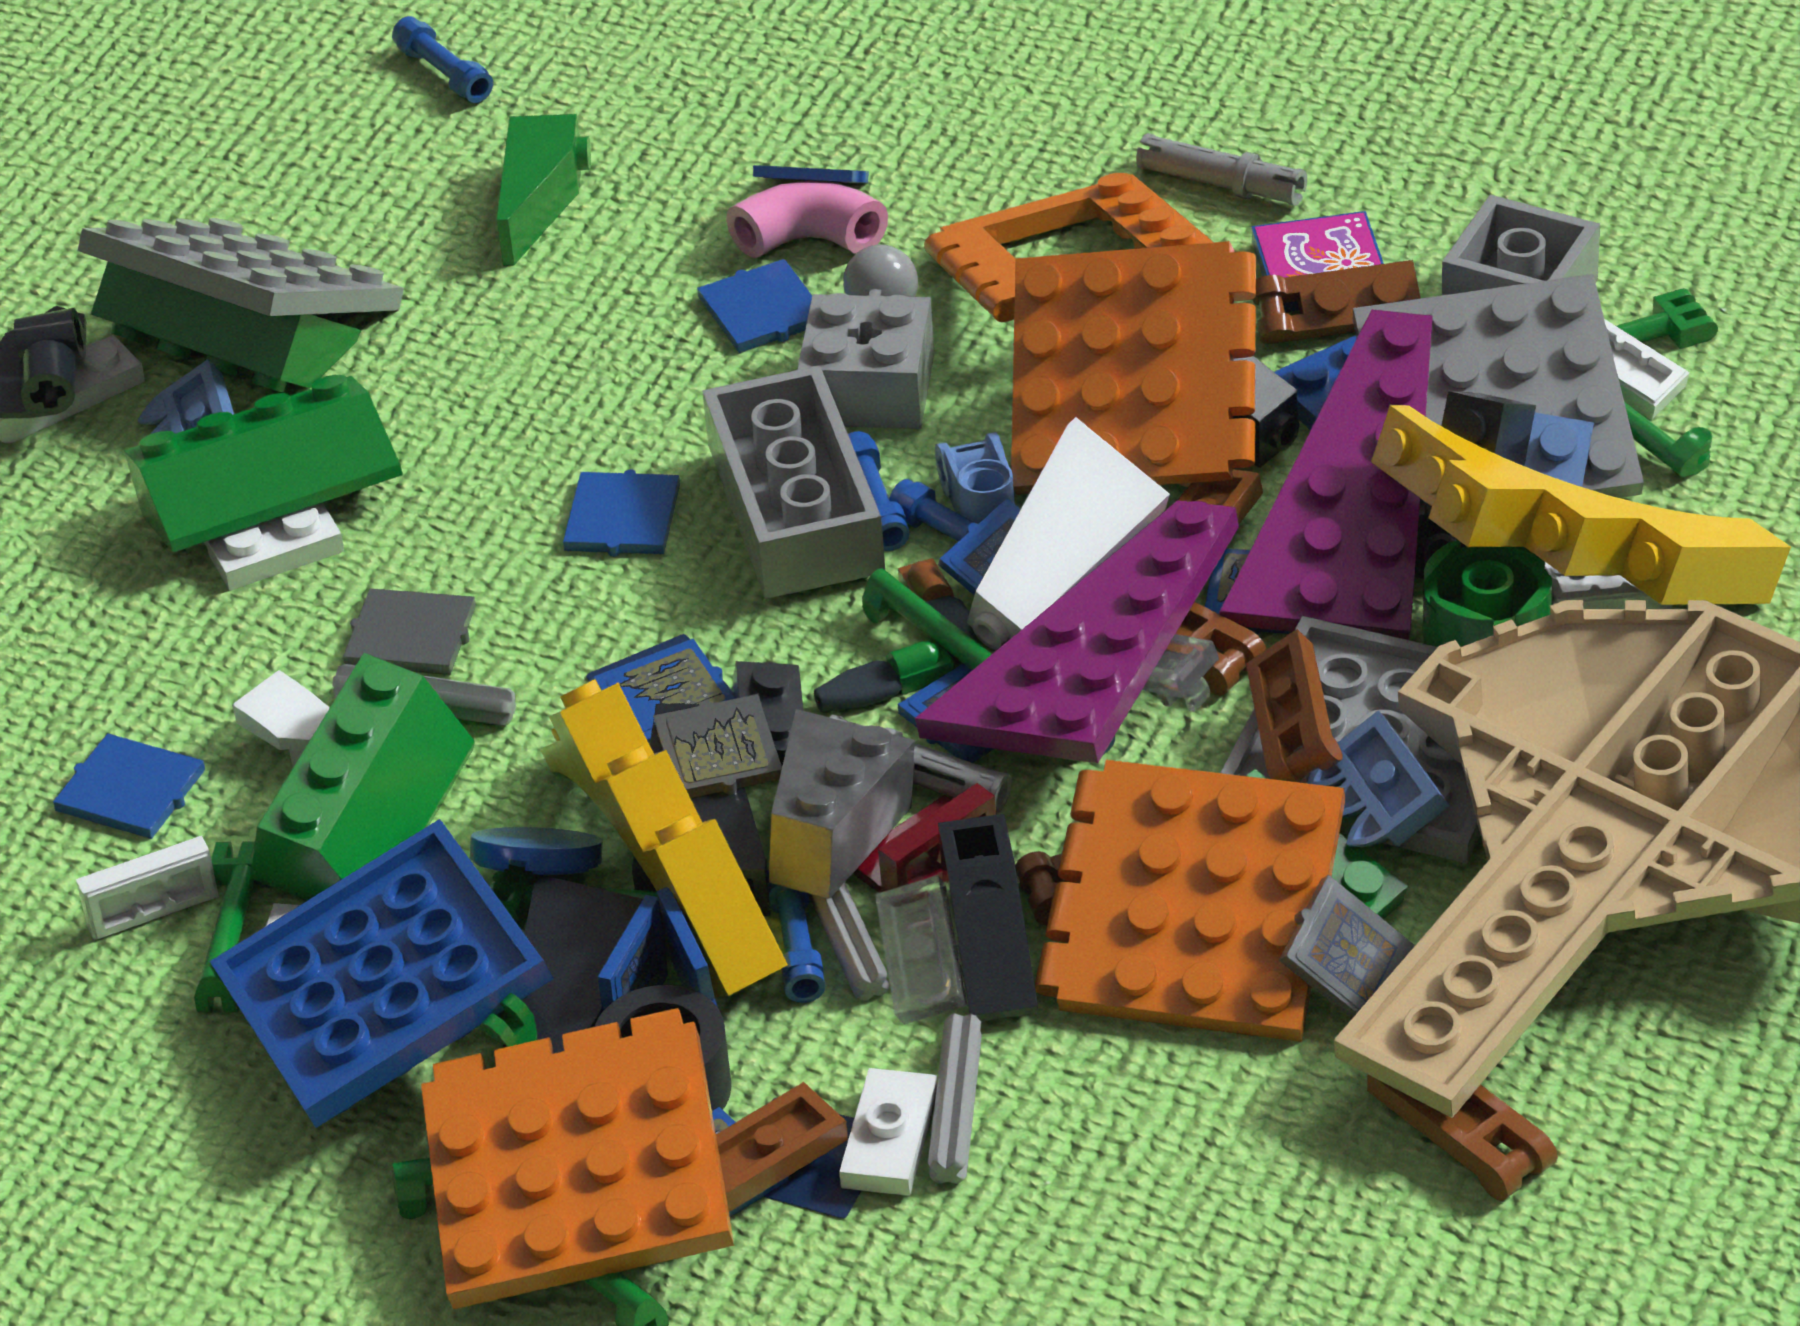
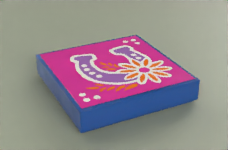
(1315, 246)

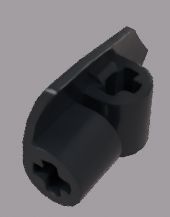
(41, 363)

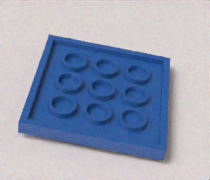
(379, 972)

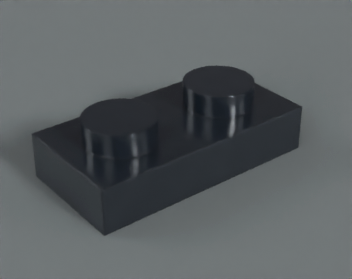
(778, 692)

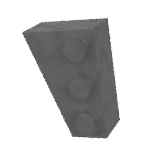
(835, 800)

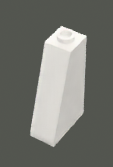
(1071, 522)

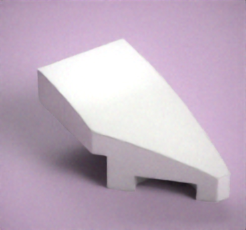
(281, 713)

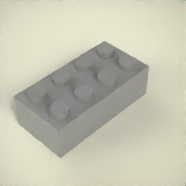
(793, 482)

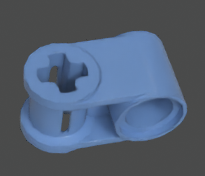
(975, 476)

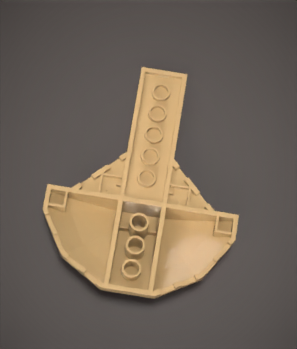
(1617, 785)

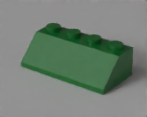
(231, 336)
(261, 462)
(362, 780)

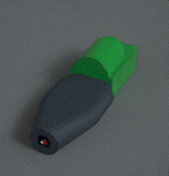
(903, 672)

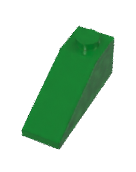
(538, 178)

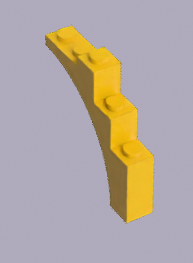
(1576, 529)
(649, 807)

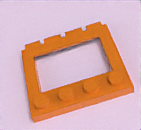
(986, 270)

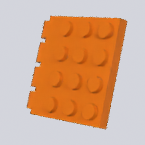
(1139, 356)
(1187, 897)
(574, 1159)

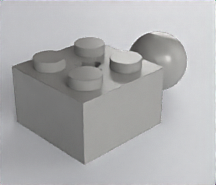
(1519, 245)
(874, 341)

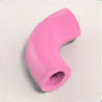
(806, 211)

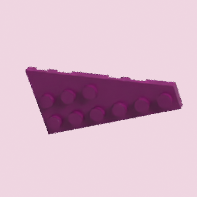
(1341, 526)
(1085, 659)

